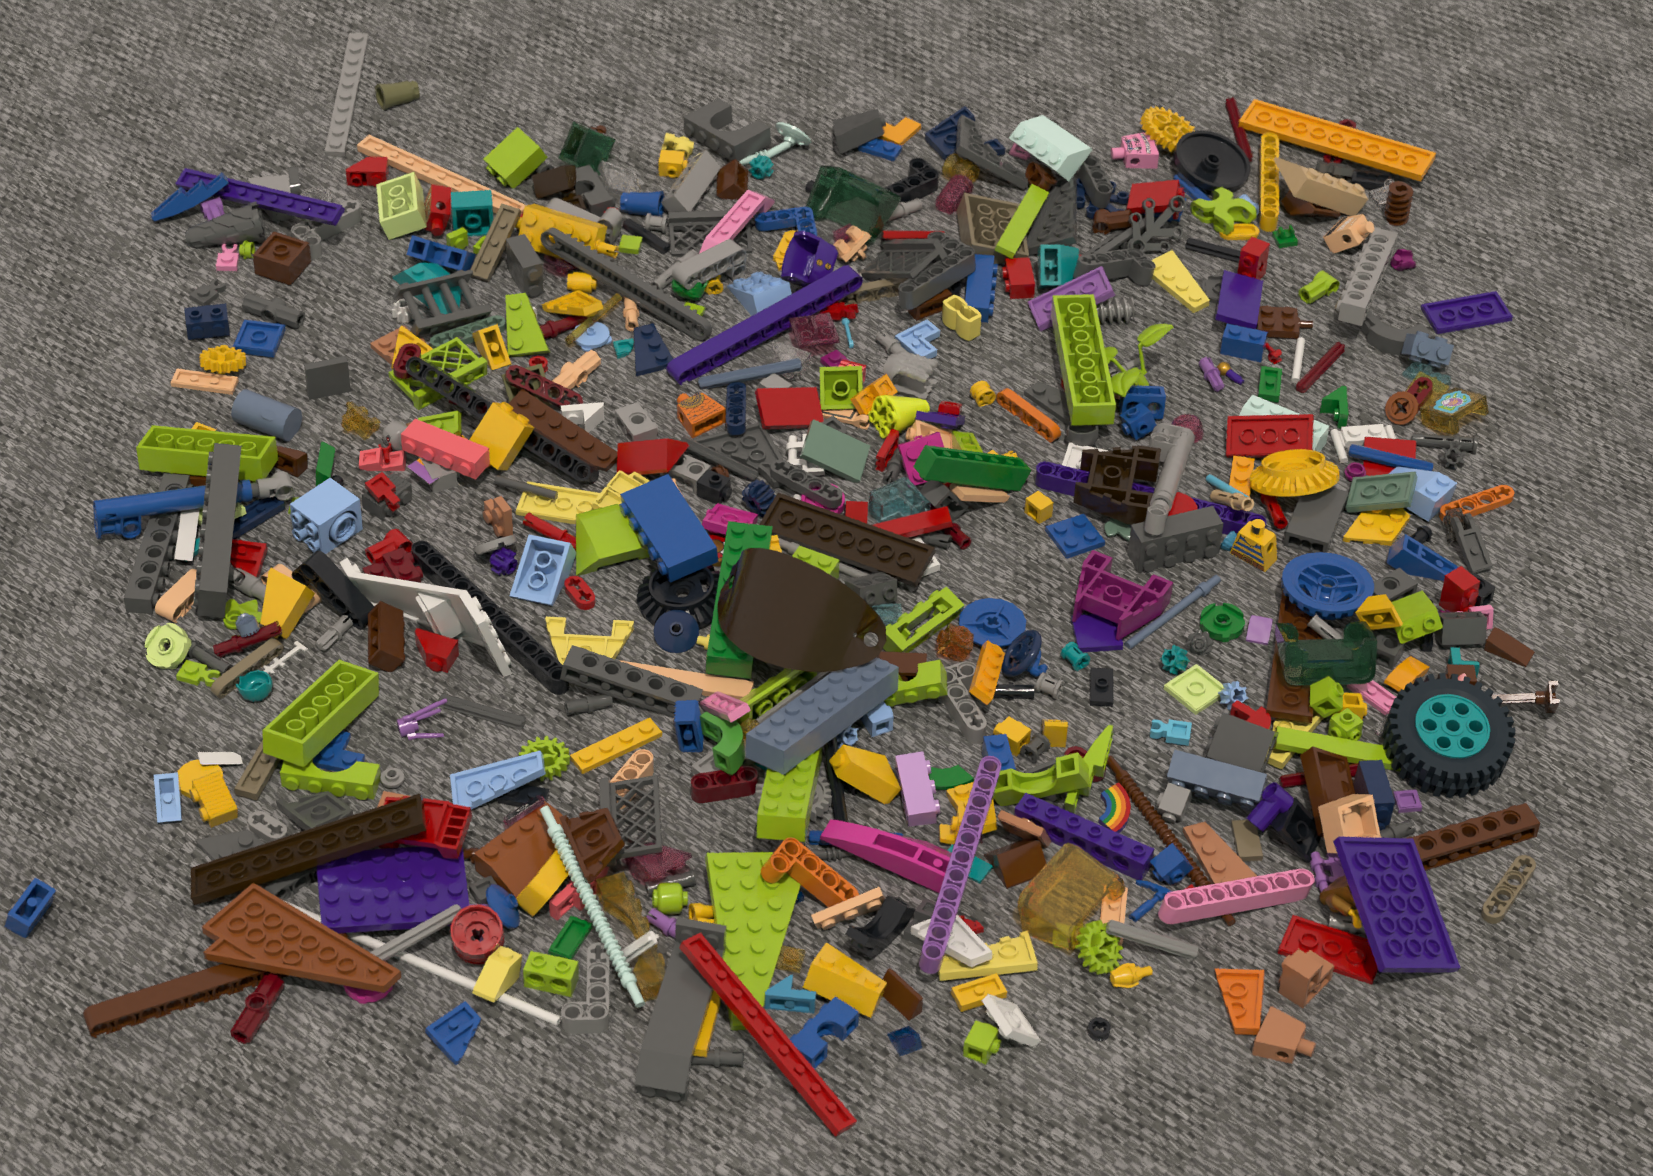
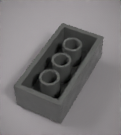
(1184, 539)

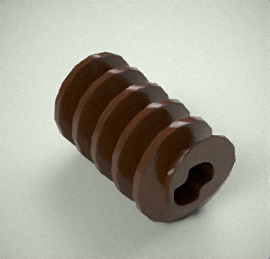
(1398, 203)

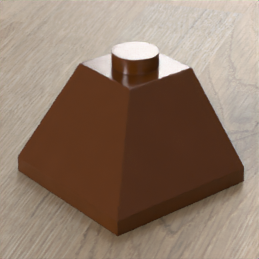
(1300, 207)

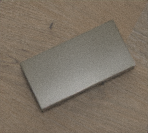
(1246, 840)

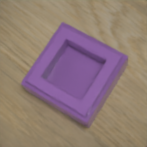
(1407, 801)

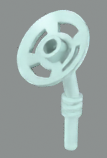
(791, 136)

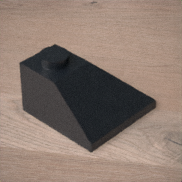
(1298, 830)

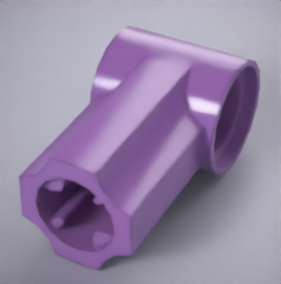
(212, 208)

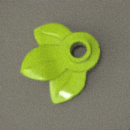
(234, 609)

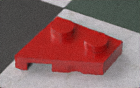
(248, 556)

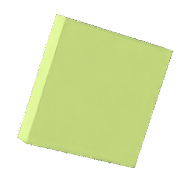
(1195, 689)

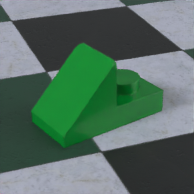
(1336, 404)

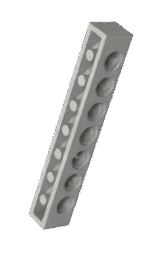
(1366, 276)

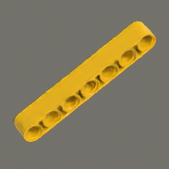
(1268, 182)

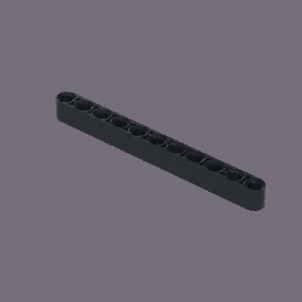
(475, 407)
(512, 635)

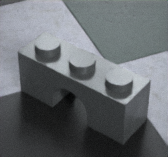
(594, 192)

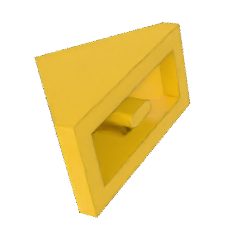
(1055, 732)

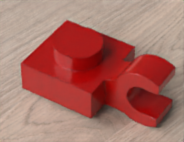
(382, 488)

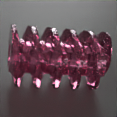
(952, 193)

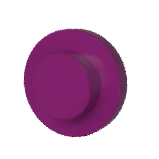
(1354, 470)

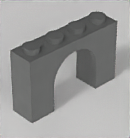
(735, 144)

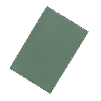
(835, 451)
(1381, 492)

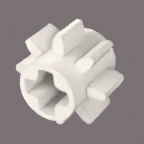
(402, 312)

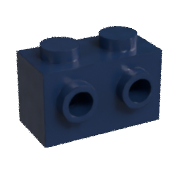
(207, 321)

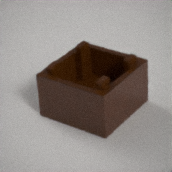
(282, 258)

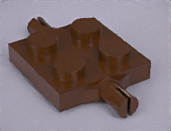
(1281, 322)

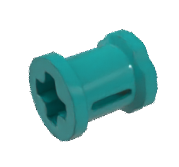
(1075, 656)

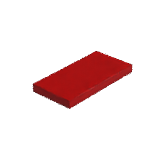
(1266, 434)
(1344, 950)

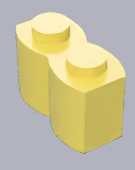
(961, 317)

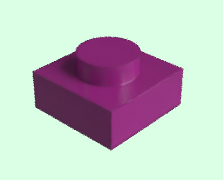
(832, 359)

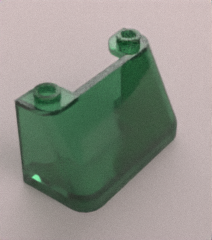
(851, 200)
(1344, 660)

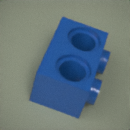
(1146, 396)

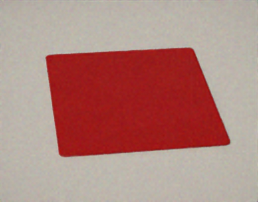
(1395, 446)

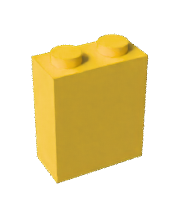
(502, 433)

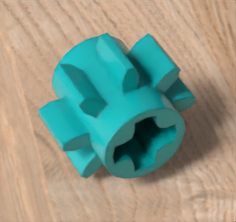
(761, 167)
(1174, 659)

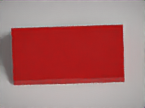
(649, 455)

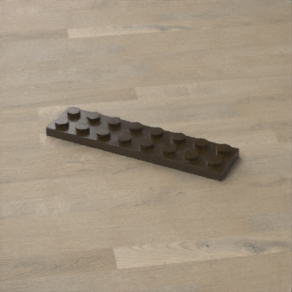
(848, 539)

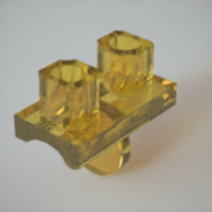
(359, 421)

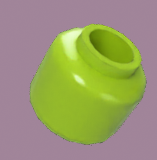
(669, 898)

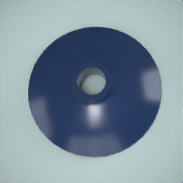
(672, 641)

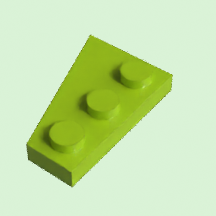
(523, 330)

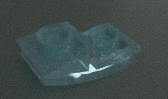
(1411, 372)

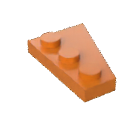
(1243, 998)

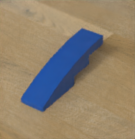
(183, 200)

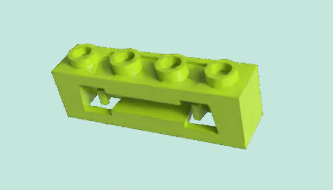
(946, 608)

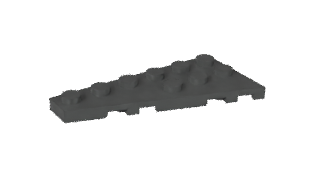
(1057, 217)

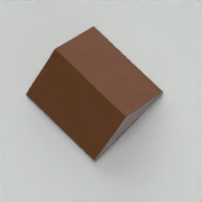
(1017, 861)

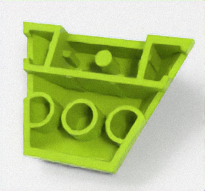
(605, 539)

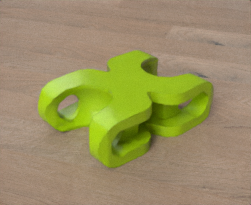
(1223, 210)

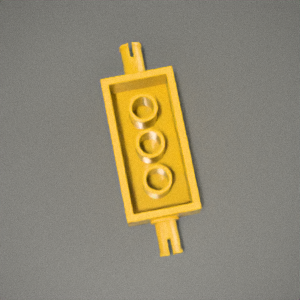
(538, 219)

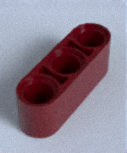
(722, 786)

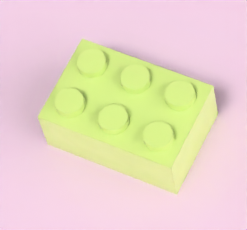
(401, 206)

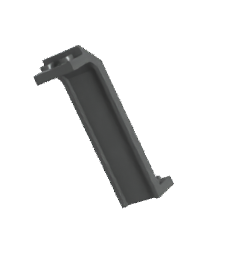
(677, 1017)

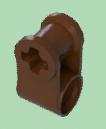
(1040, 176)

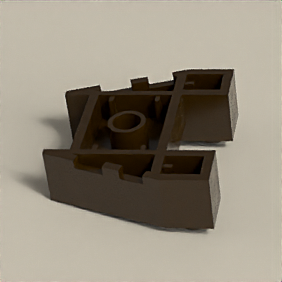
(1112, 482)

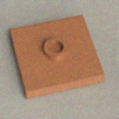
(1023, 828)

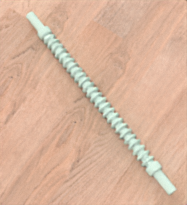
(558, 837)

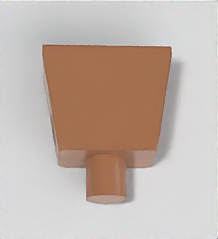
(1282, 1038)

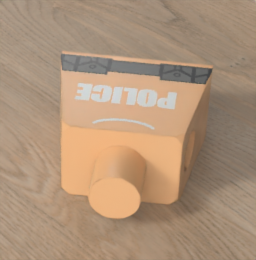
(1354, 228)

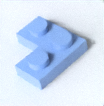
(917, 339)

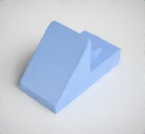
(168, 797)

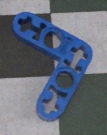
(776, 220)

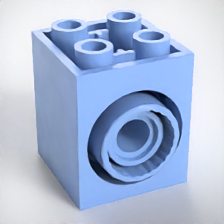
(326, 516)

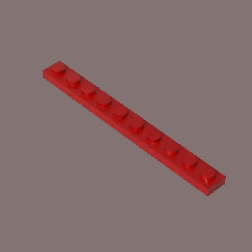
(768, 1034)

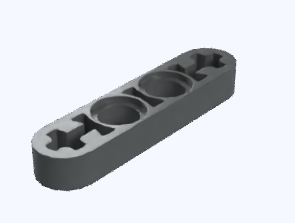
(827, 494)

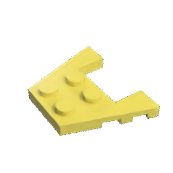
(604, 645)

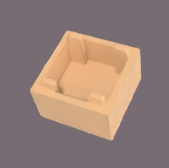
(1348, 817)

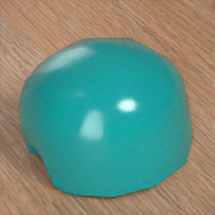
(255, 685)

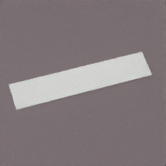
(187, 534)

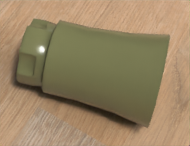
(396, 93)

